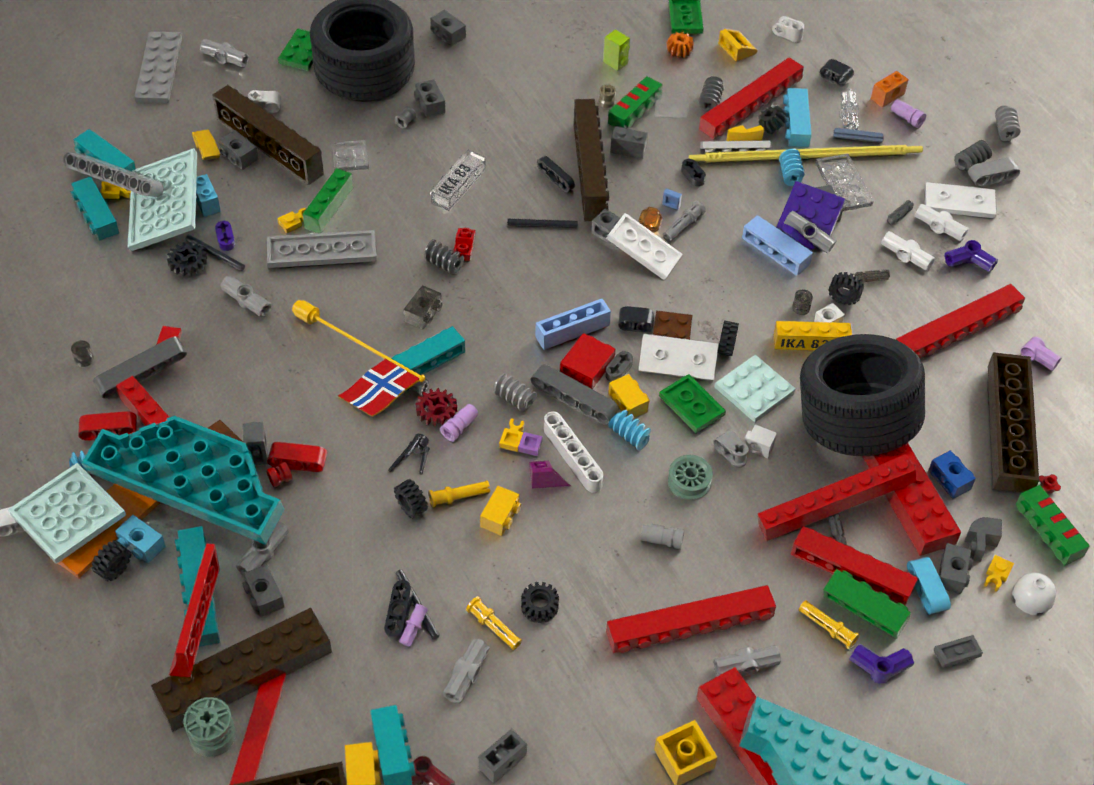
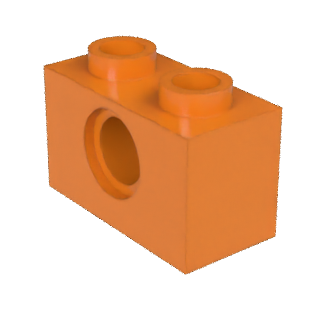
(889, 89)

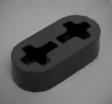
(696, 171)

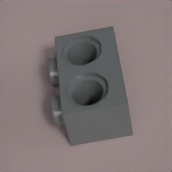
(429, 98)
(604, 224)

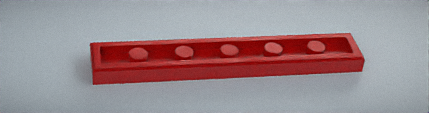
(258, 730)

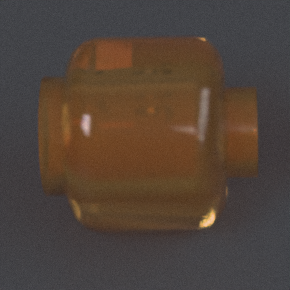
(651, 219)

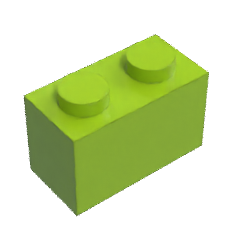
(616, 50)

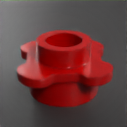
(1045, 483)

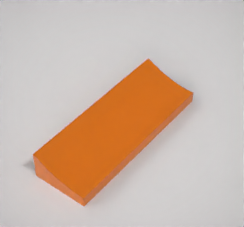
(134, 504)

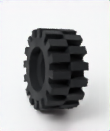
(842, 281)
(728, 338)
(410, 498)
(111, 560)
(540, 612)

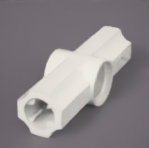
(941, 222)
(908, 250)

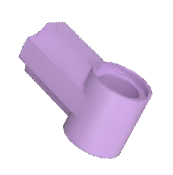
(1036, 349)

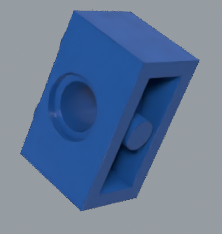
(951, 474)

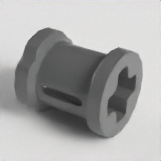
(404, 118)
(420, 387)

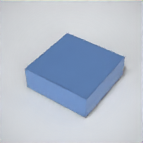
(672, 199)

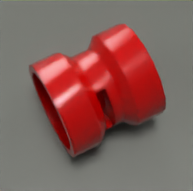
(279, 474)

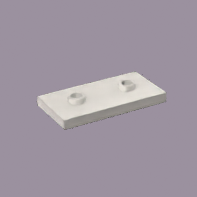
(961, 200)
(644, 246)
(678, 357)

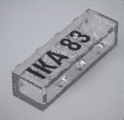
(458, 180)

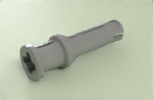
(688, 217)

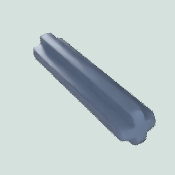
(858, 135)

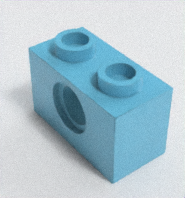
(206, 196)
(135, 529)

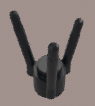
(417, 446)

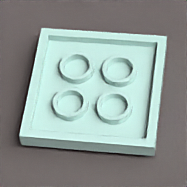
(755, 388)

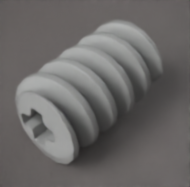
(1007, 123)
(514, 392)

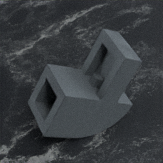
(981, 533)

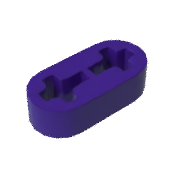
(221, 236)

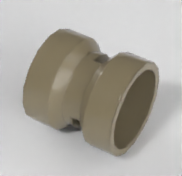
(607, 96)

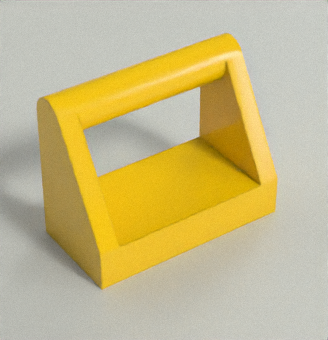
(728, 42)

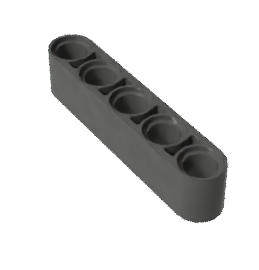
(141, 366)
(574, 394)

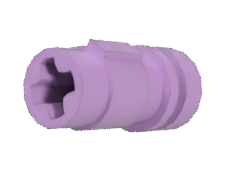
(907, 112)
(455, 426)

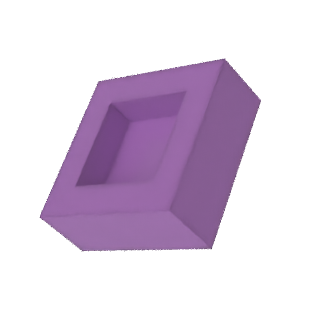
(530, 443)

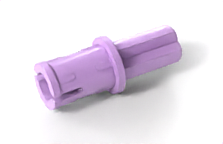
(413, 625)

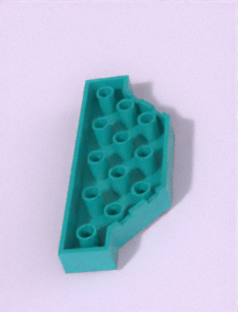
(191, 472)
(817, 754)

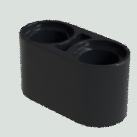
(836, 72)
(636, 319)

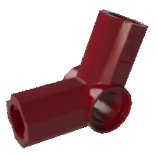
(432, 776)

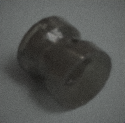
(802, 302)
(82, 353)

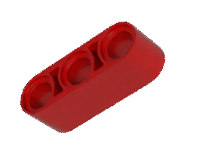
(114, 422)
(297, 456)

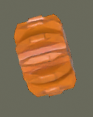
(680, 45)

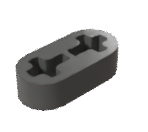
(616, 364)

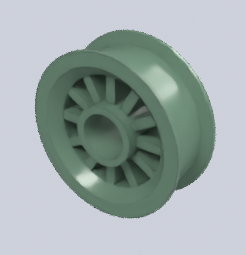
(690, 477)

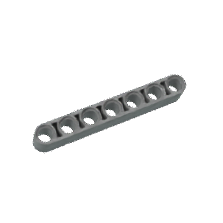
(113, 174)

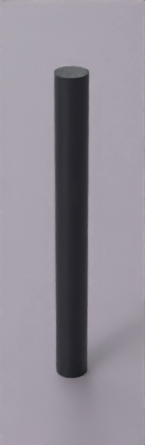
(542, 223)
(238, 265)
(415, 600)

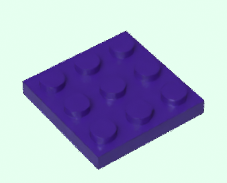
(813, 205)

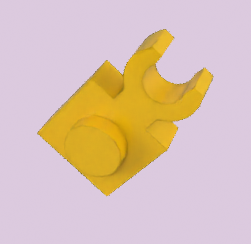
(112, 191)
(291, 221)
(511, 437)
(998, 571)

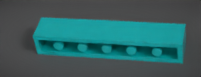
(191, 544)

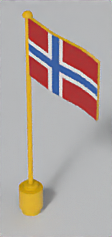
(378, 385)

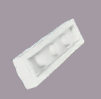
(727, 146)

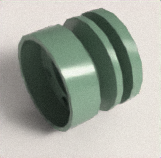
(213, 737)

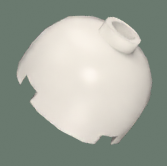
(1034, 593)

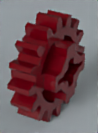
(436, 407)

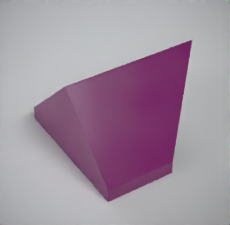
(545, 476)

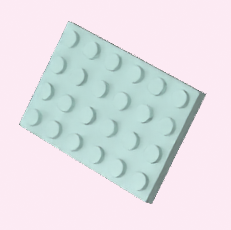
(171, 213)

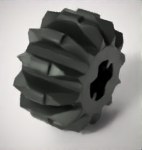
(772, 119)

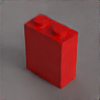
(587, 360)

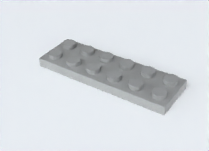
(158, 67)
(321, 249)

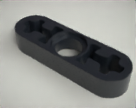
(556, 174)
(395, 601)

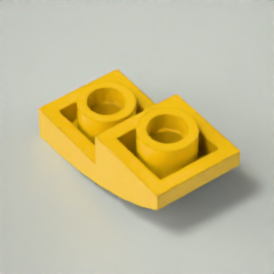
(742, 134)
(206, 144)

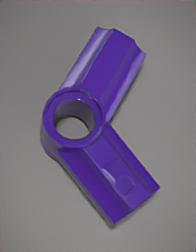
(971, 254)
(872, 663)

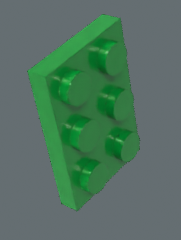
(685, 16)
(298, 51)
(692, 403)

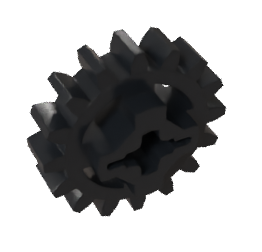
(187, 258)

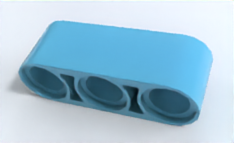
(929, 585)

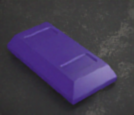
(797, 236)

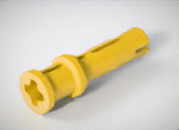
(450, 494)
(488, 615)
(836, 629)

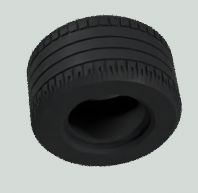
(362, 25)
(863, 394)

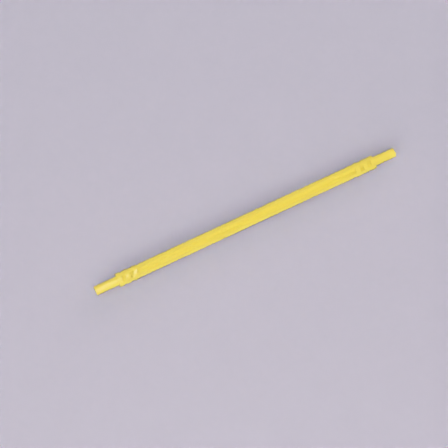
(807, 153)

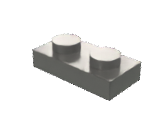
(958, 651)

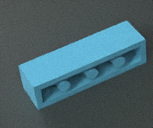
(797, 117)

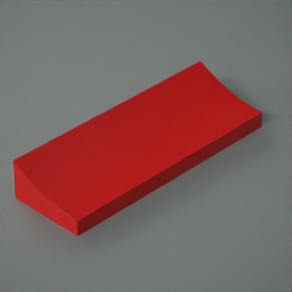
(196, 614)

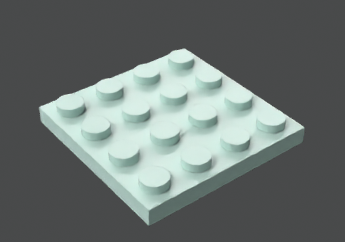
(67, 513)

